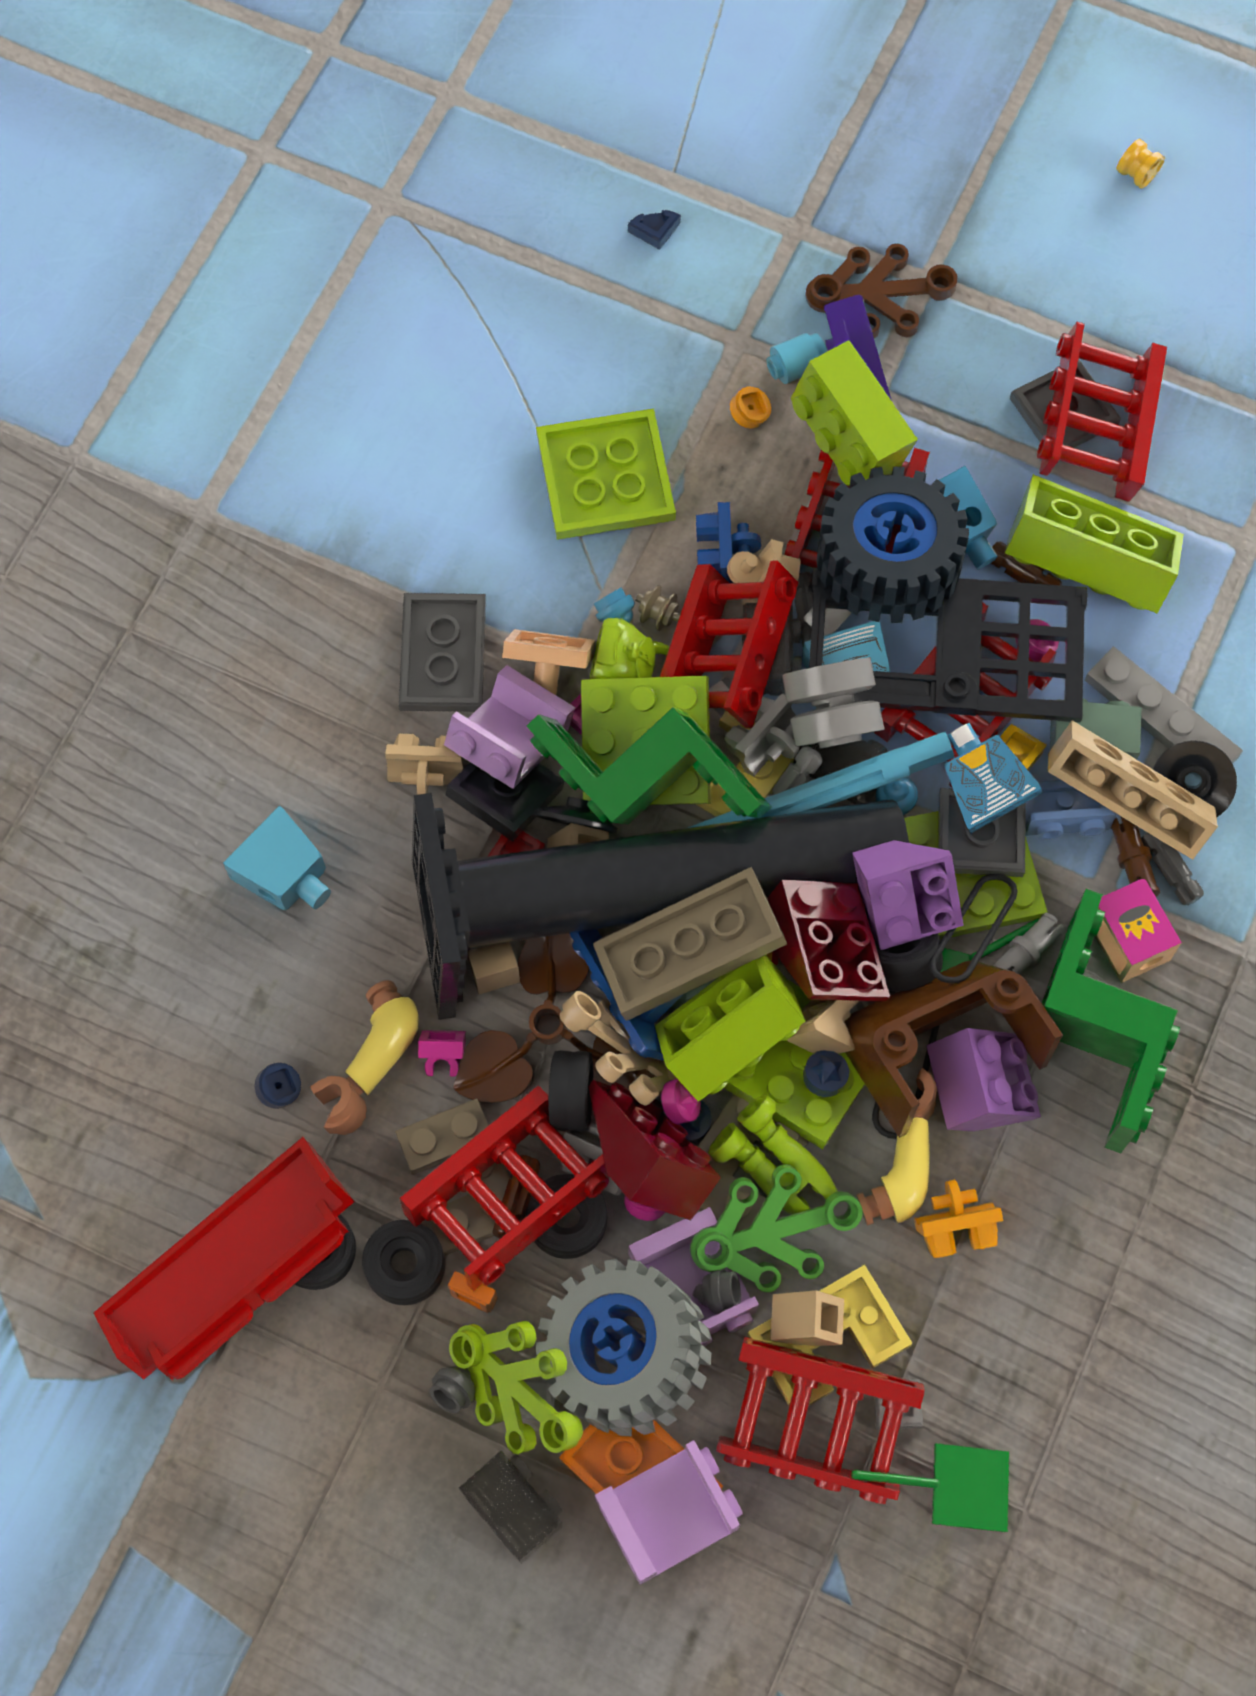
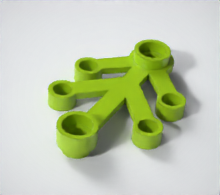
(473, 1350)

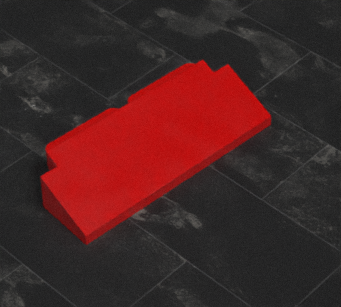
(228, 1266)

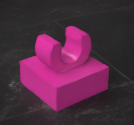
(442, 1045)

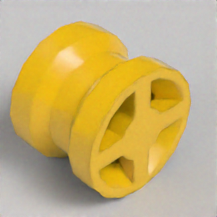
(1140, 163)

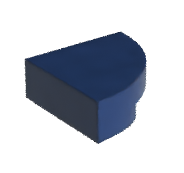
(654, 227)

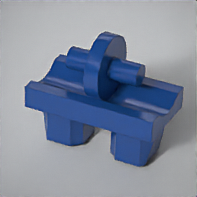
(718, 528)

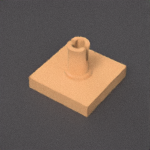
(548, 653)

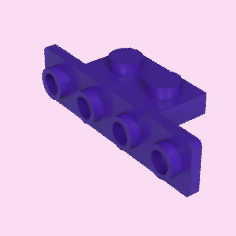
(850, 322)

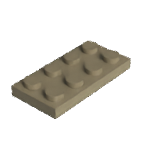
(689, 944)

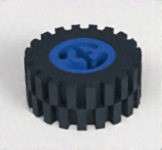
(924, 553)

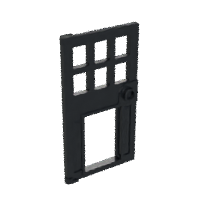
(958, 652)

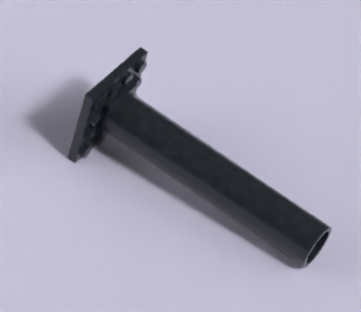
(617, 878)

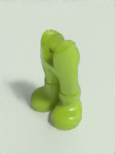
(758, 1120)

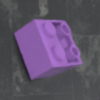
(907, 891)
(983, 1080)

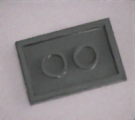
(442, 652)

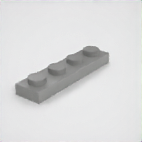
(1162, 711)

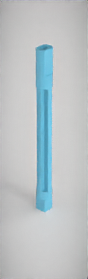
(853, 779)

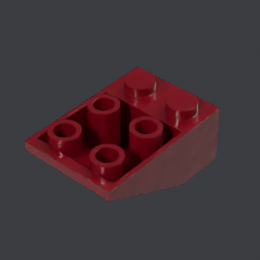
(828, 941)
(650, 1153)

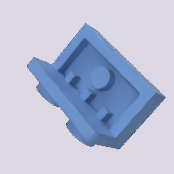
(1065, 810)

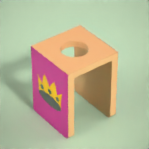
(1135, 931)

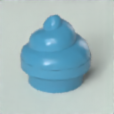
(615, 606)
(902, 791)

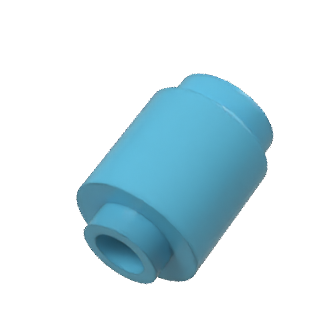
(791, 357)

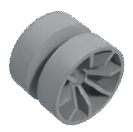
(832, 692)

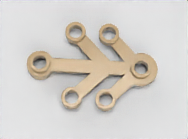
(583, 1013)

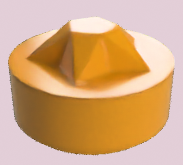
(750, 407)

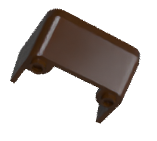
(888, 1029)

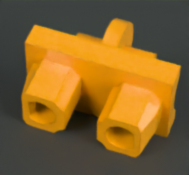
(978, 1219)

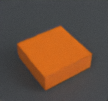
(482, 1298)

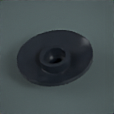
(1213, 765)
(574, 812)

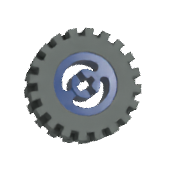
(648, 1375)

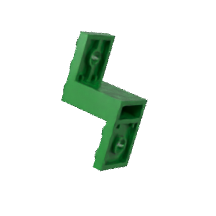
(646, 767)
(1110, 1023)

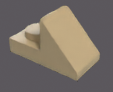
(825, 1026)

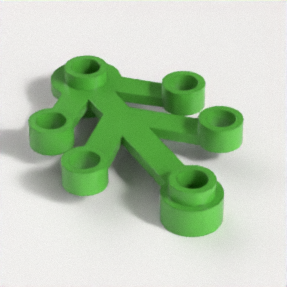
(767, 1231)

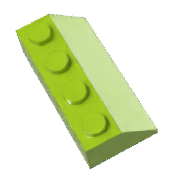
(1095, 544)

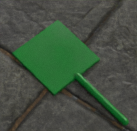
(966, 1484)

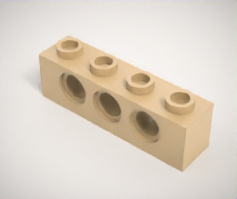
(1132, 790)

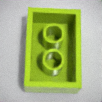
(851, 414)
(729, 1026)

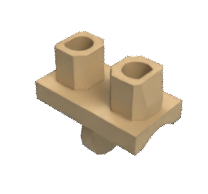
(748, 567)
(421, 764)

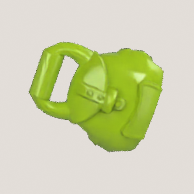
(624, 652)

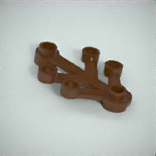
(877, 290)

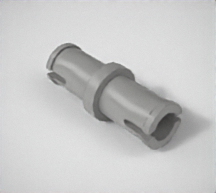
(1027, 949)

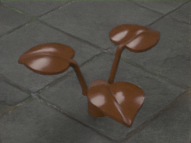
(494, 1065)

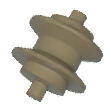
(658, 607)

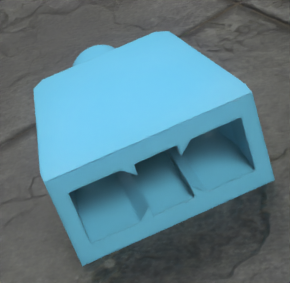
(279, 864)

